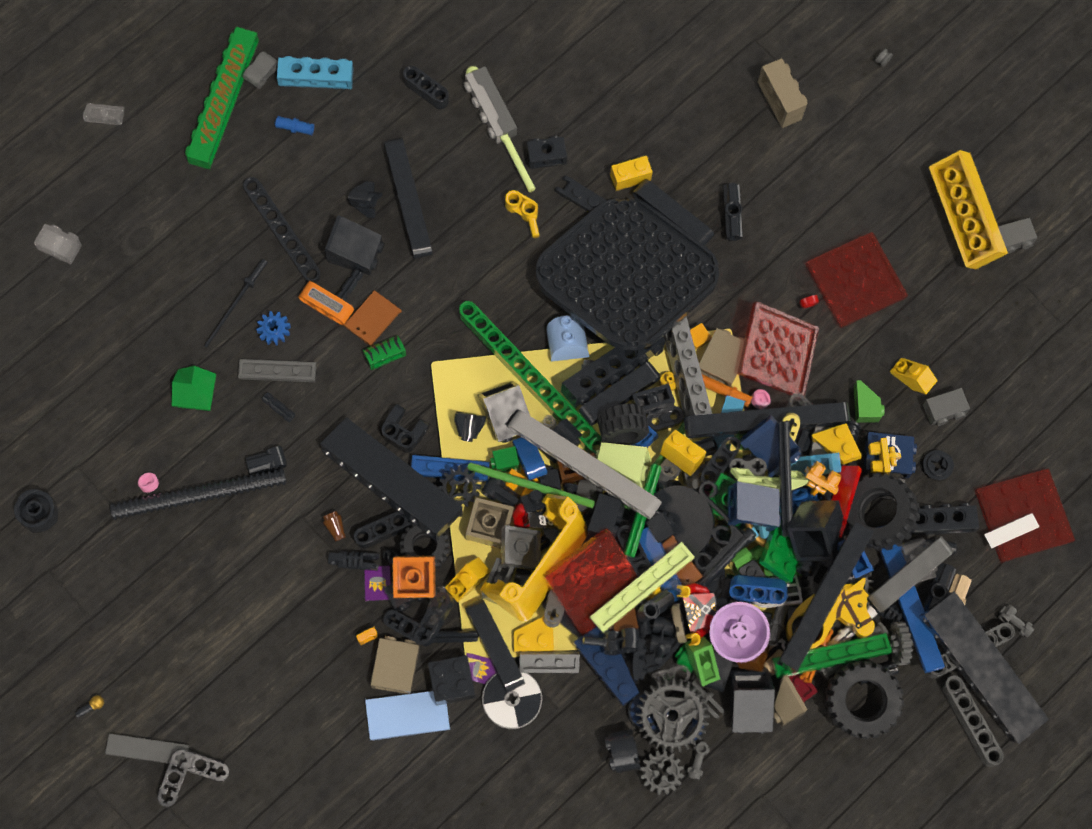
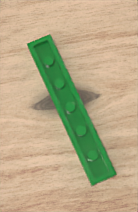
(839, 654)

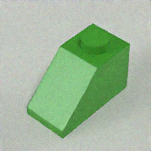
(867, 404)
(703, 661)

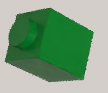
(505, 460)

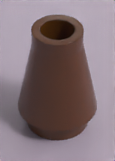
(334, 525)

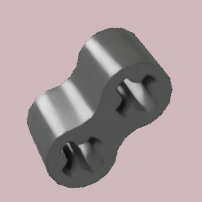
(260, 70)
(760, 463)
(590, 491)

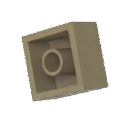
(487, 522)

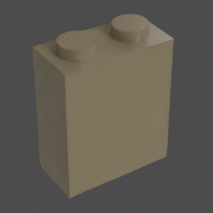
(722, 357)
(395, 665)

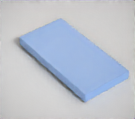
(405, 715)

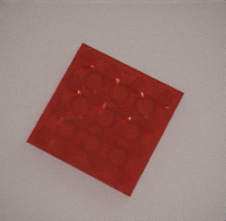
(856, 279)
(778, 350)
(1023, 496)
(590, 578)

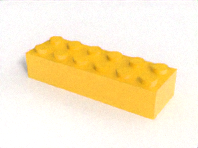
(968, 210)

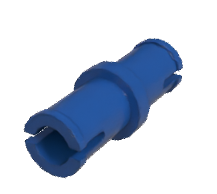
(294, 125)

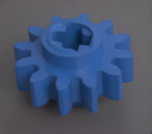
(270, 322)
(801, 495)

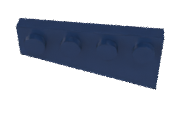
(609, 668)

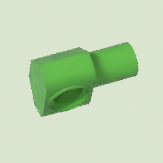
(745, 556)

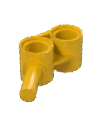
(520, 207)

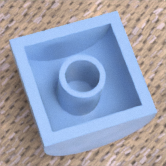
(566, 339)

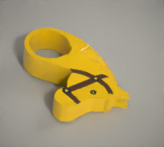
(848, 608)

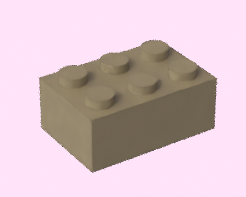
(782, 92)

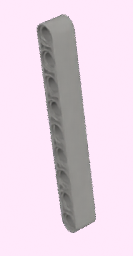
(584, 464)

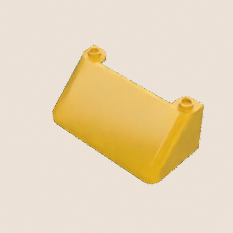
(524, 601)

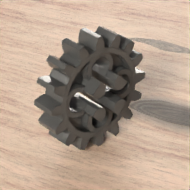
(900, 643)
(659, 761)

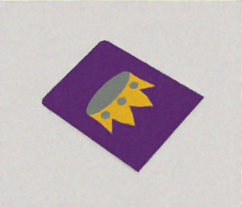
(375, 583)
(481, 670)

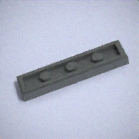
(277, 370)
(143, 749)

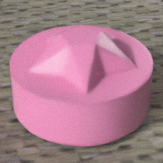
(760, 399)
(148, 482)

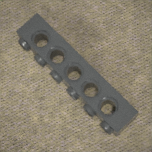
(686, 370)

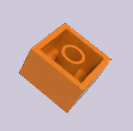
(413, 576)

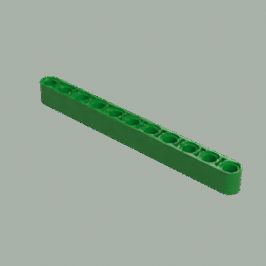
(528, 371)

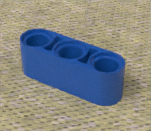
(529, 459)
(767, 593)

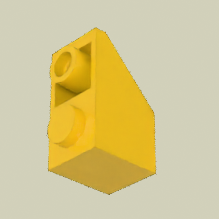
(914, 375)
(468, 579)

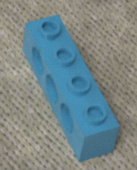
(322, 79)

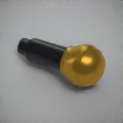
(95, 703)

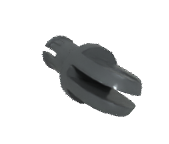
(708, 696)

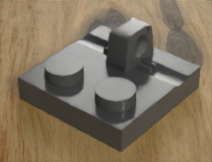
(521, 547)

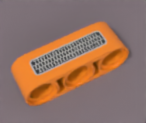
(326, 303)

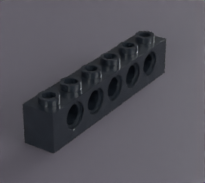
(577, 395)

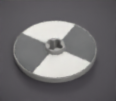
(507, 714)

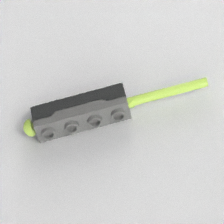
(494, 114)

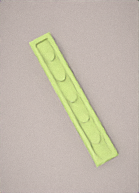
(642, 587)

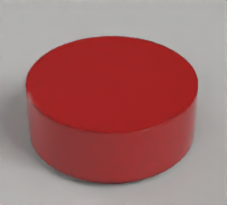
(809, 301)

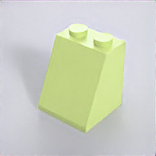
(627, 460)

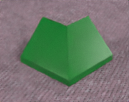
(193, 388)

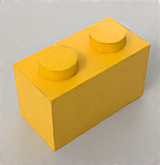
(631, 173)
(683, 452)

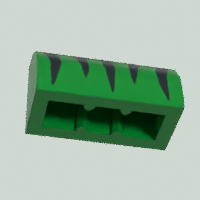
(384, 352)

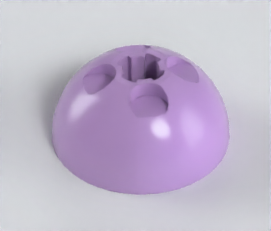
(749, 642)

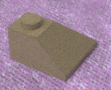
(787, 703)

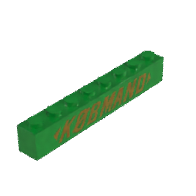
(222, 98)

